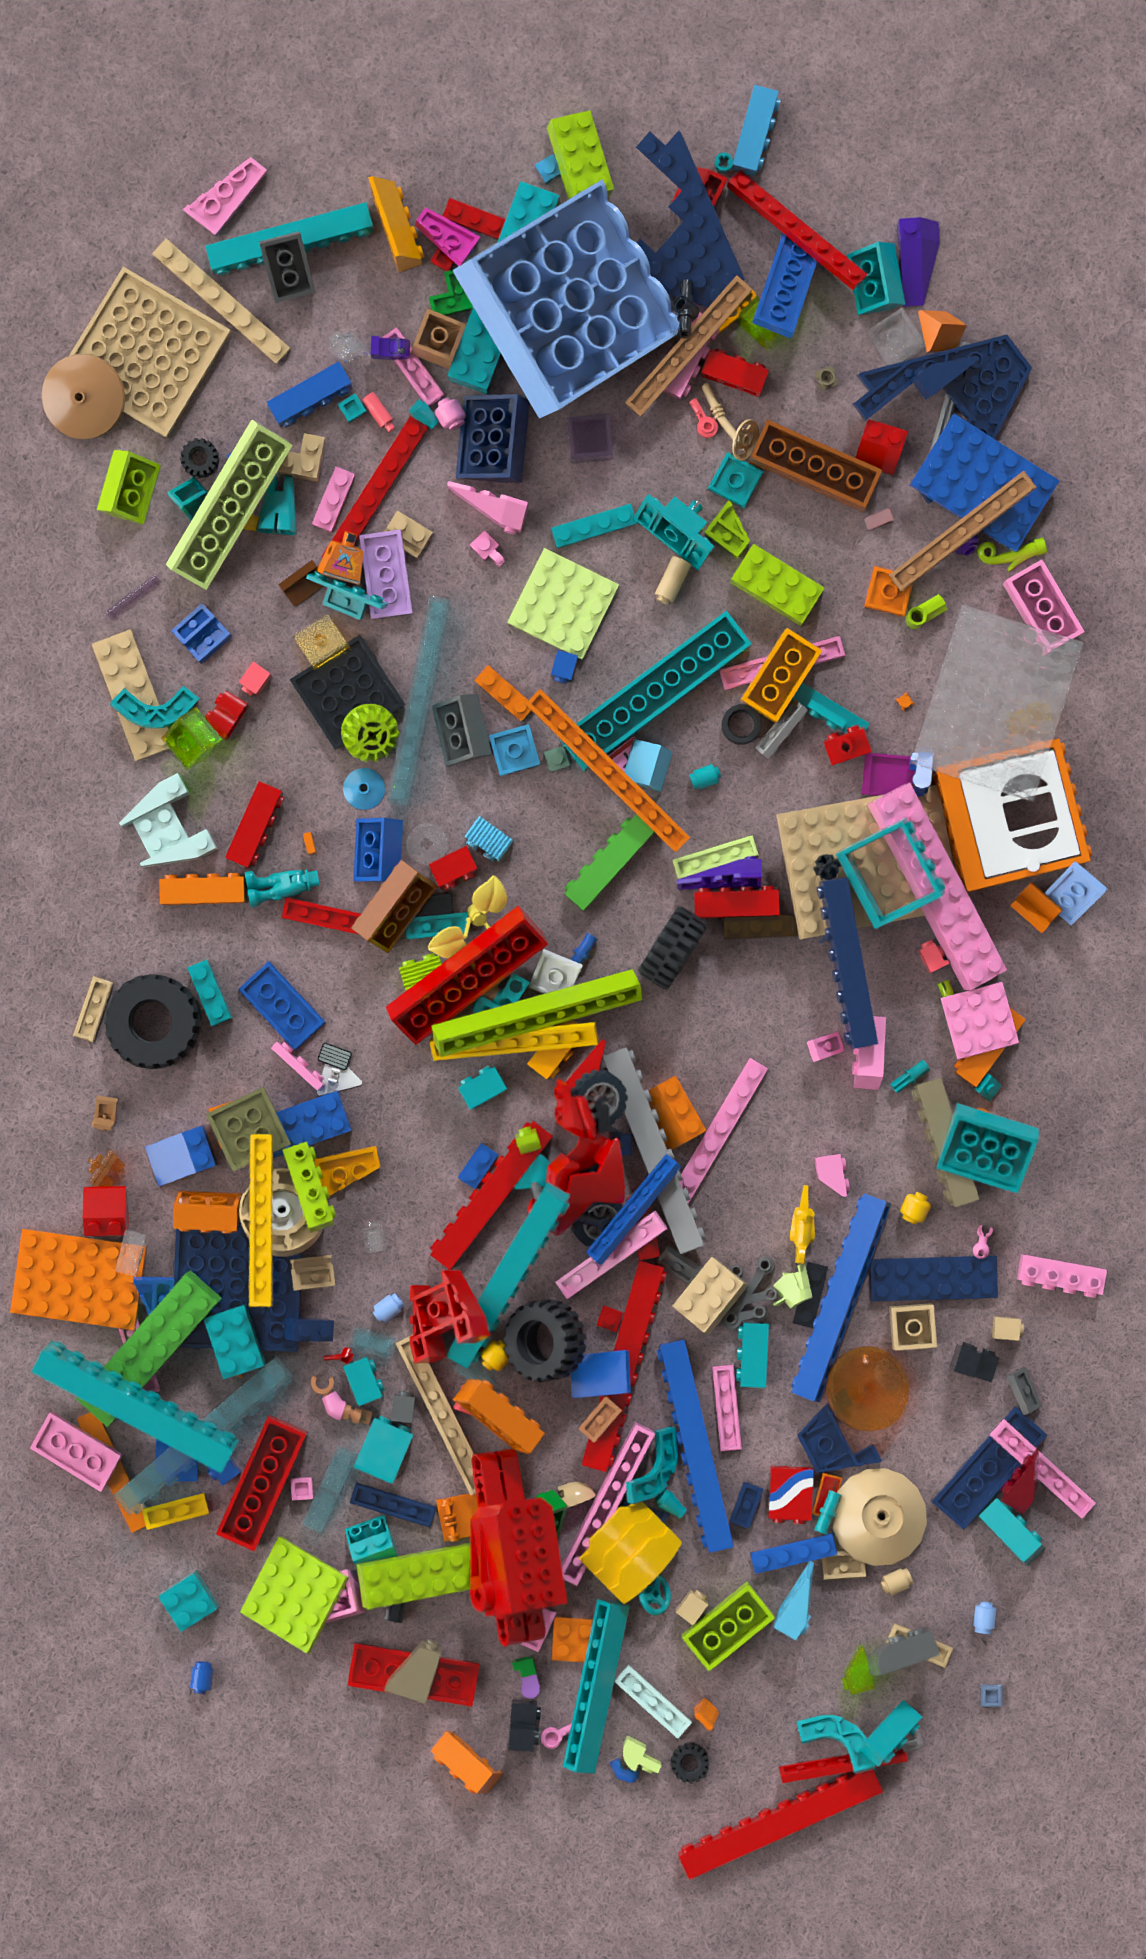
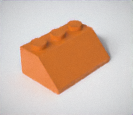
(675, 1113)
(206, 1211)

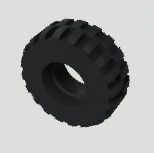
(121, 1015)

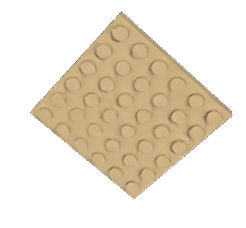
(154, 346)

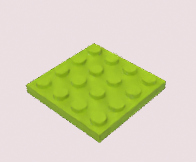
(294, 1594)

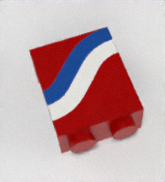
(790, 1494)

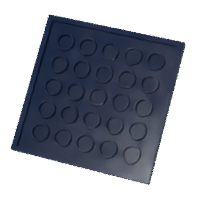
(224, 1265)

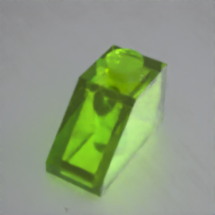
(857, 1673)

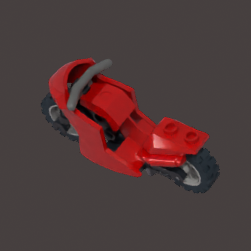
(595, 1166)

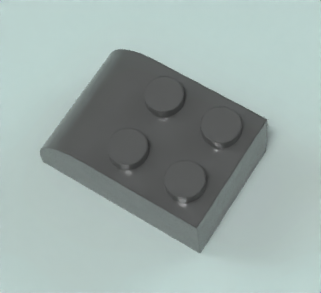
(287, 266)
(903, 1651)

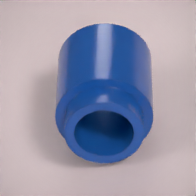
(201, 1677)

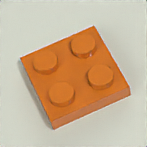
(570, 1638)

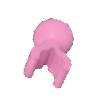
(982, 1247)

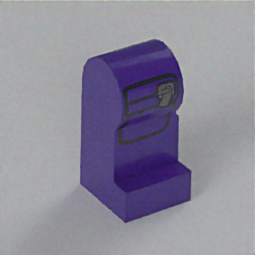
(389, 348)

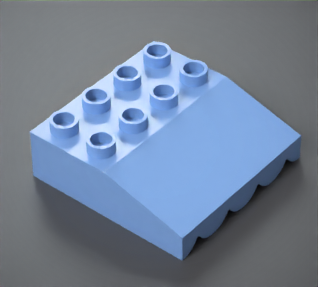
(569, 299)

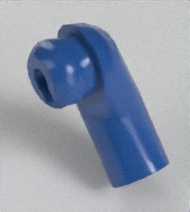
(623, 1774)

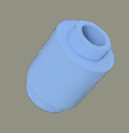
(388, 1308)
(984, 1618)

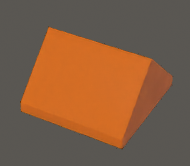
(940, 330)

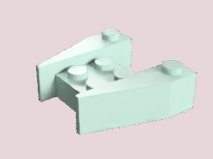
(162, 829)

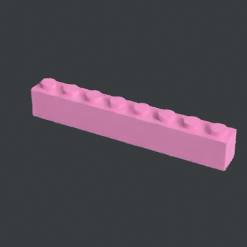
(607, 1498)

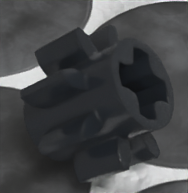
(827, 867)

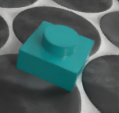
(352, 408)
(988, 1087)

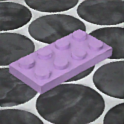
(386, 572)

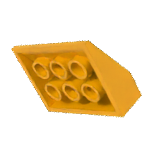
(396, 224)

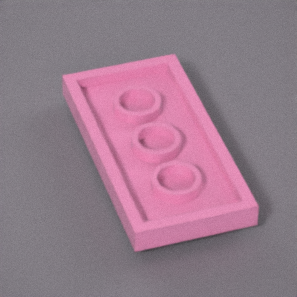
(76, 1451)

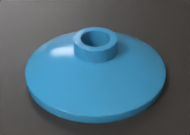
(367, 799)

